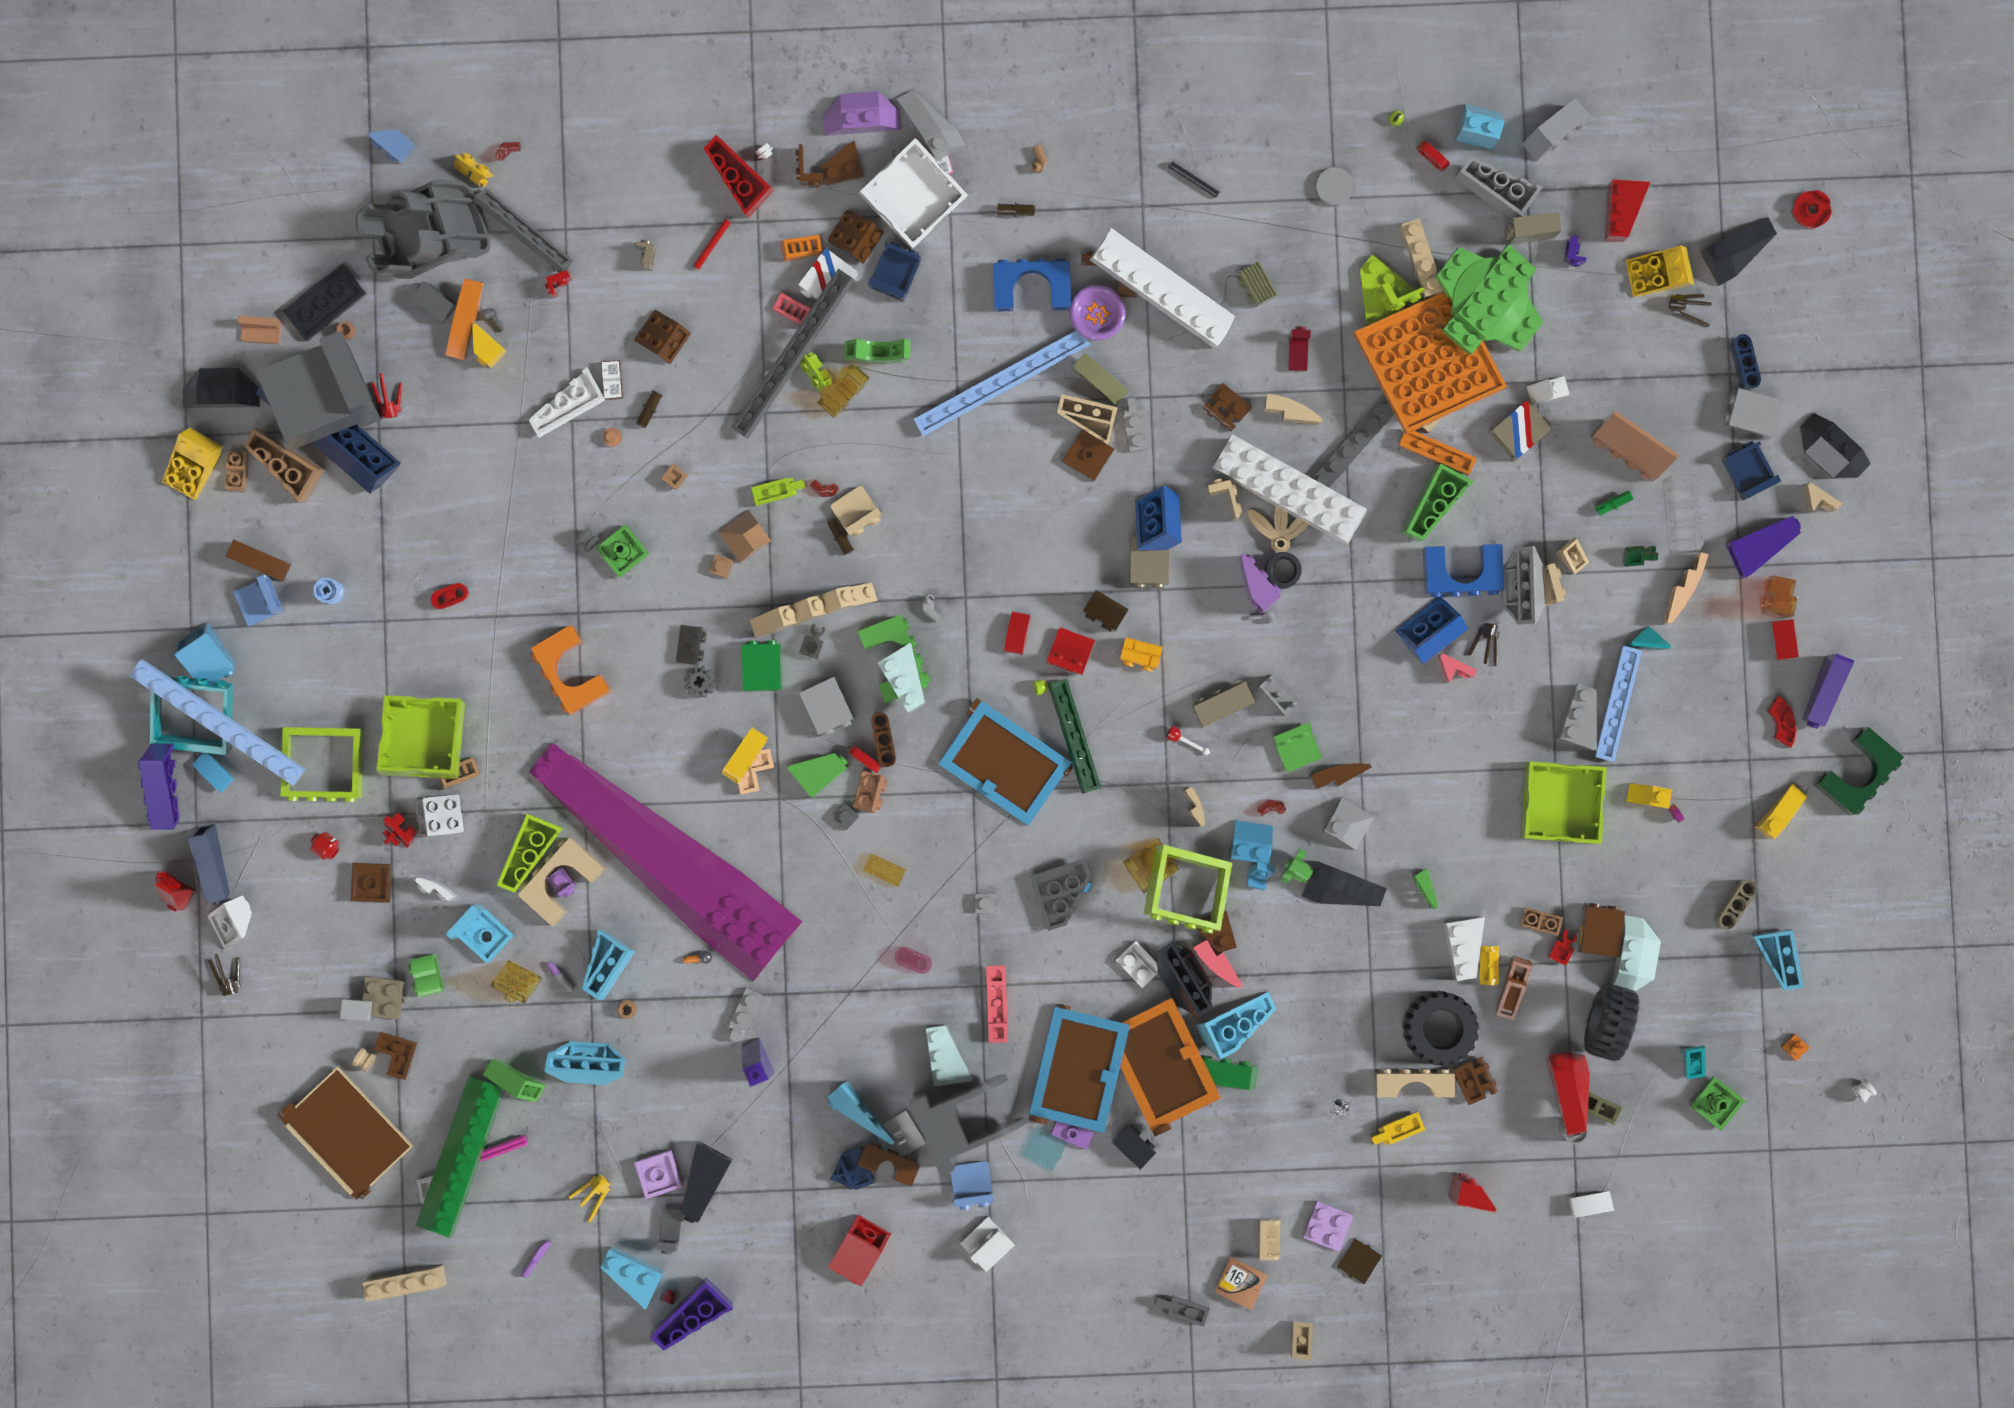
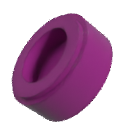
(1675, 812)

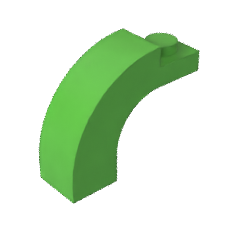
(877, 352)

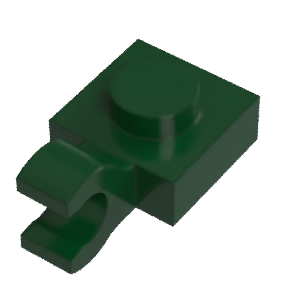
(1638, 554)

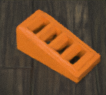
(802, 254)

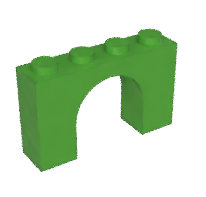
(892, 631)

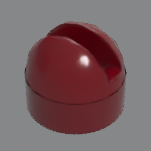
(668, 1296)

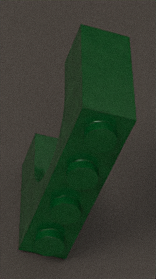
(1883, 760)

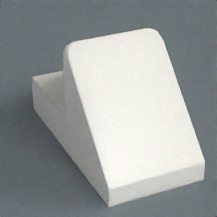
(1547, 390)

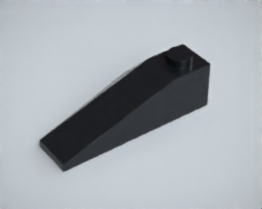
(1736, 251)
(1336, 886)

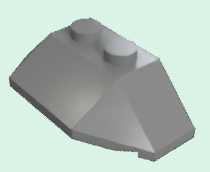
(1524, 586)

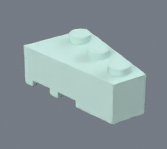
(945, 1058)

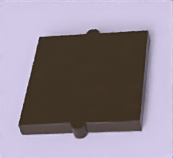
(1359, 1261)

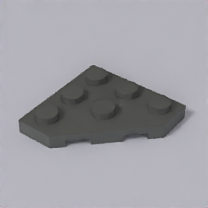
(1060, 891)

